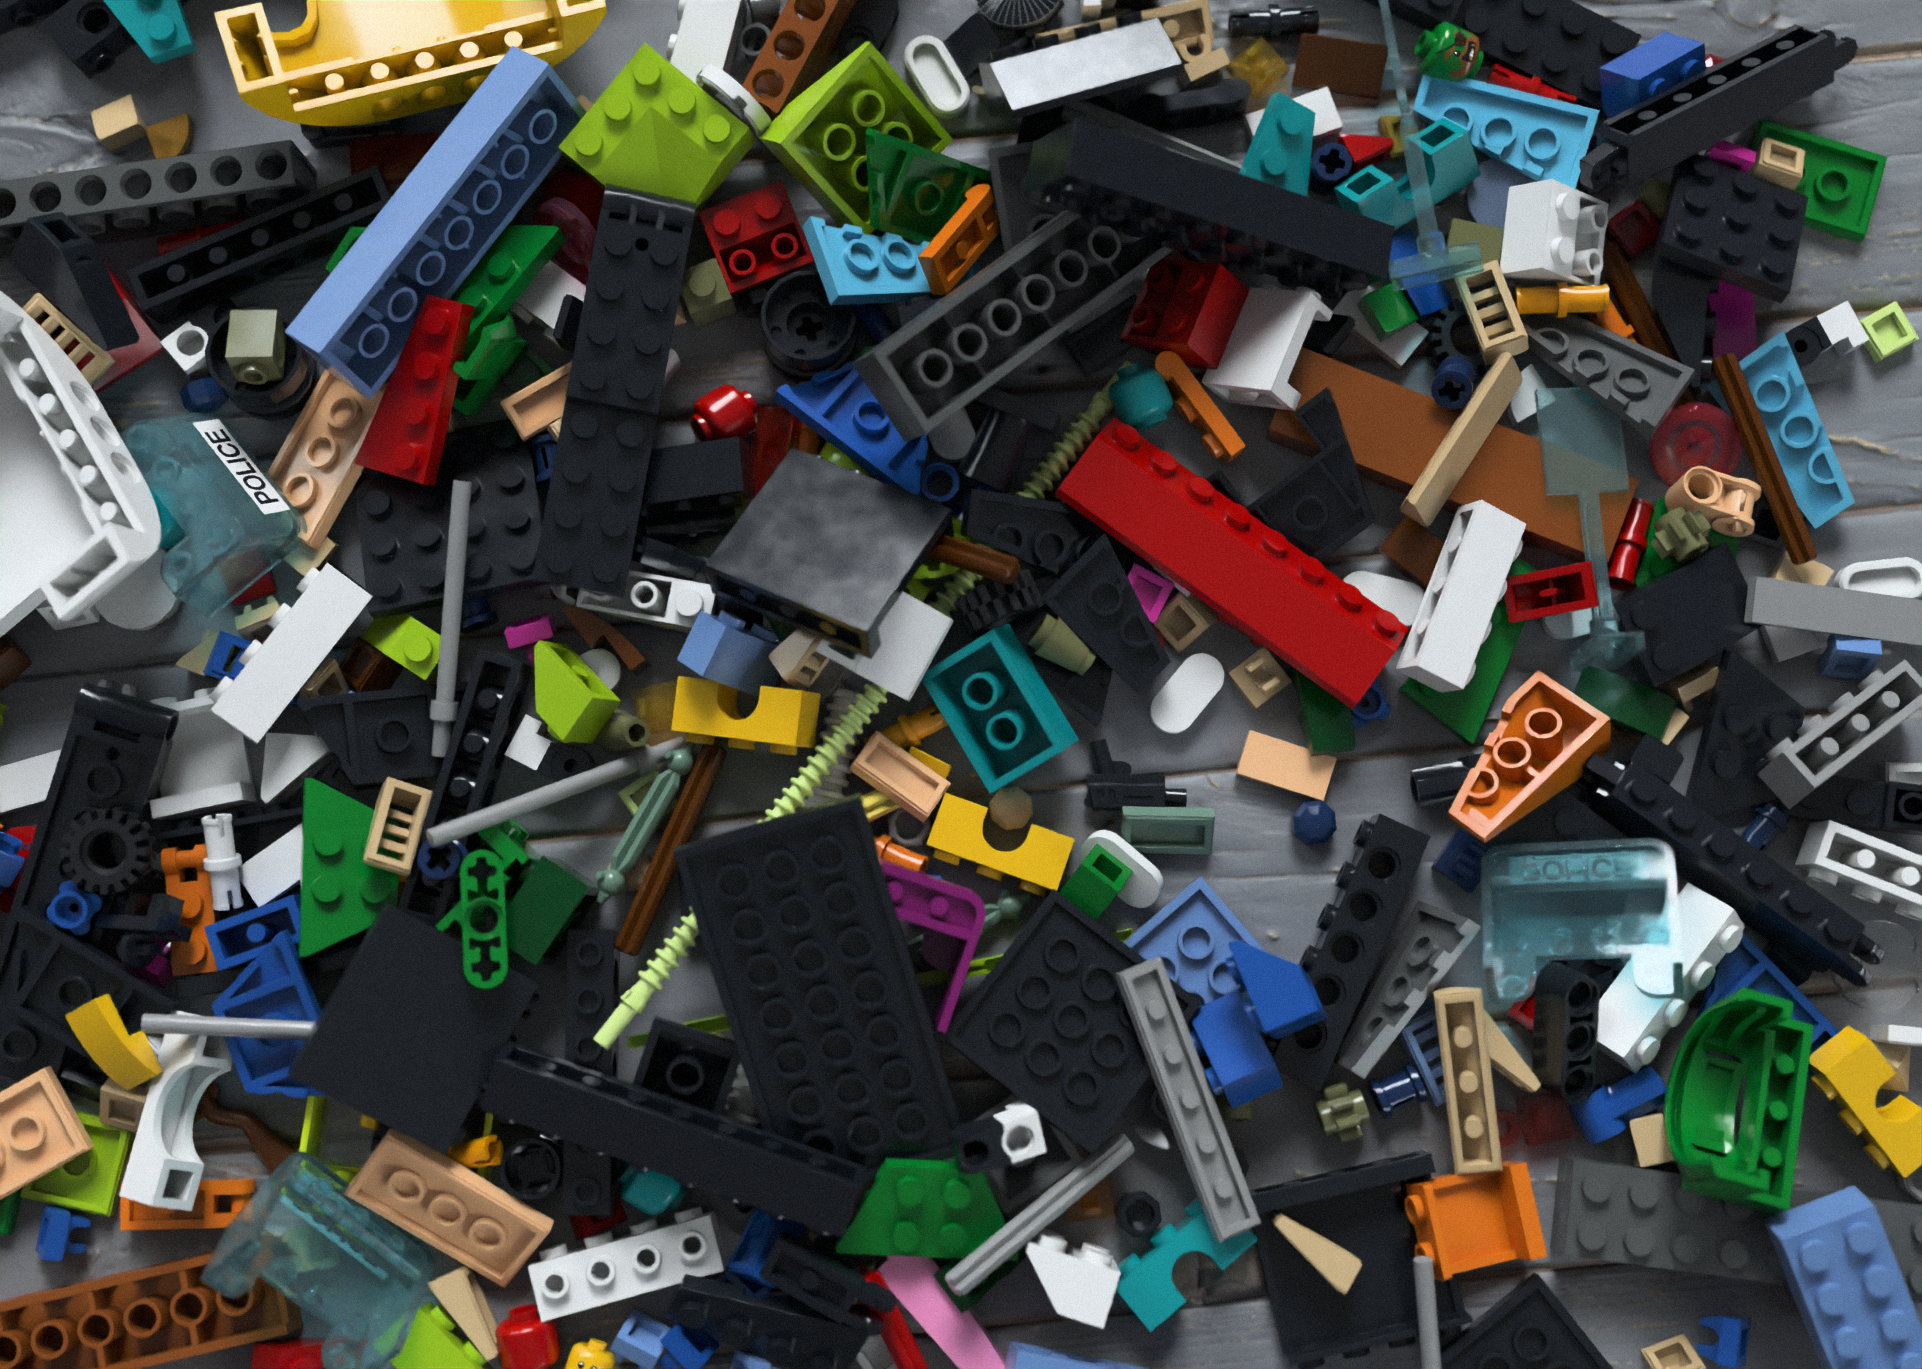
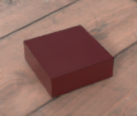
(1633, 229)

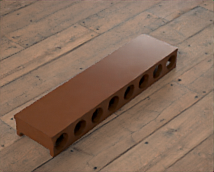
(805, 51)
(1399, 431)
(138, 1319)

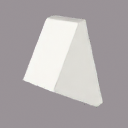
(287, 764)

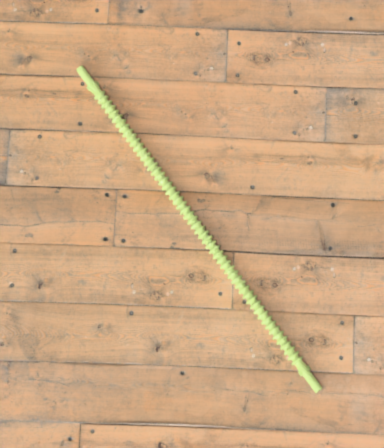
(637, 997)

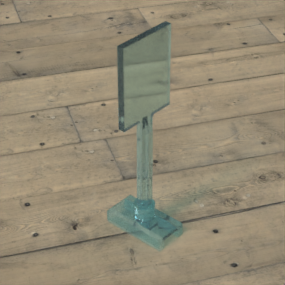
(1434, 260)
(1584, 458)

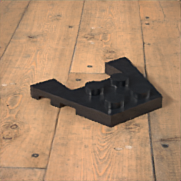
(1321, 500)

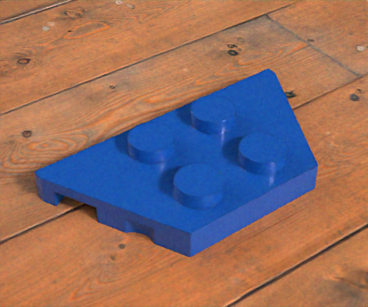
(851, 419)
(1754, 970)
(272, 989)

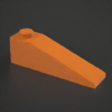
(1530, 756)

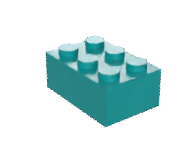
(998, 707)

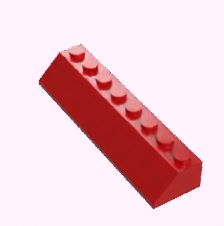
(1232, 562)

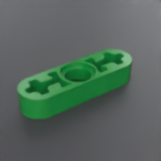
(494, 882)

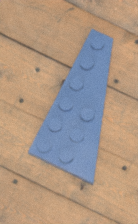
(1193, 942)

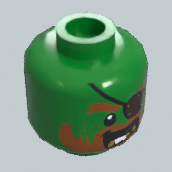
(1448, 53)

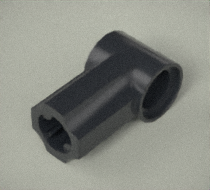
(1440, 783)

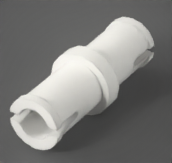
(222, 861)

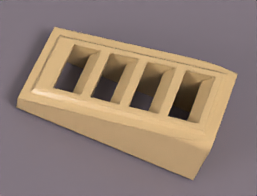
(39, 306)
(1499, 337)
(798, 660)
(406, 796)
(1507, 1060)
(1329, 1259)
(467, 1304)

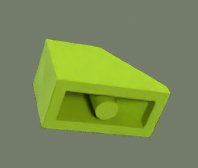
(407, 643)
(570, 694)

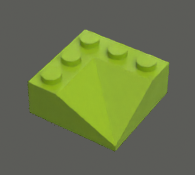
(825, 130)
(657, 134)

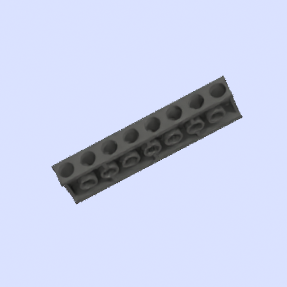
(160, 193)

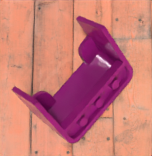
(952, 925)

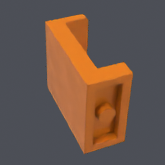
(1475, 1219)

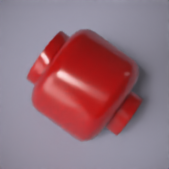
(724, 414)
(527, 1341)

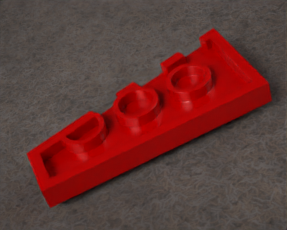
(418, 402)

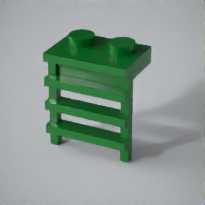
(509, 842)

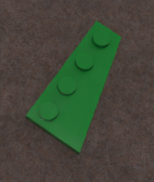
(1465, 709)

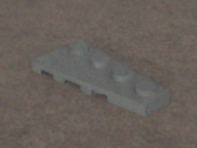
(1611, 368)
(1407, 976)

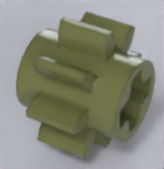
(1681, 535)
(1342, 1112)

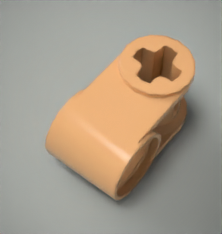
(1721, 498)

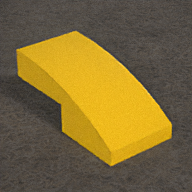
(105, 1038)

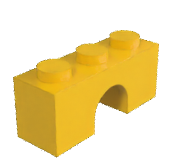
(781, 717)
(1036, 862)
(1852, 1073)

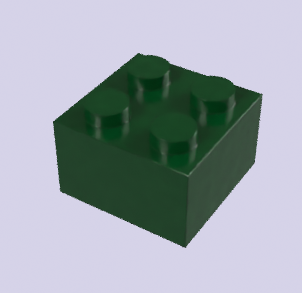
(545, 907)

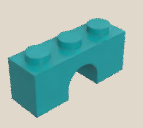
(1449, 168)
(1147, 1279)

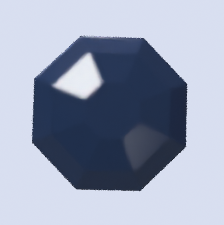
(203, 395)
(1313, 822)

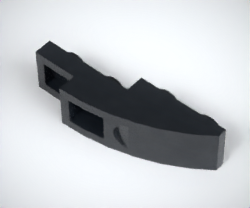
(1864, 805)

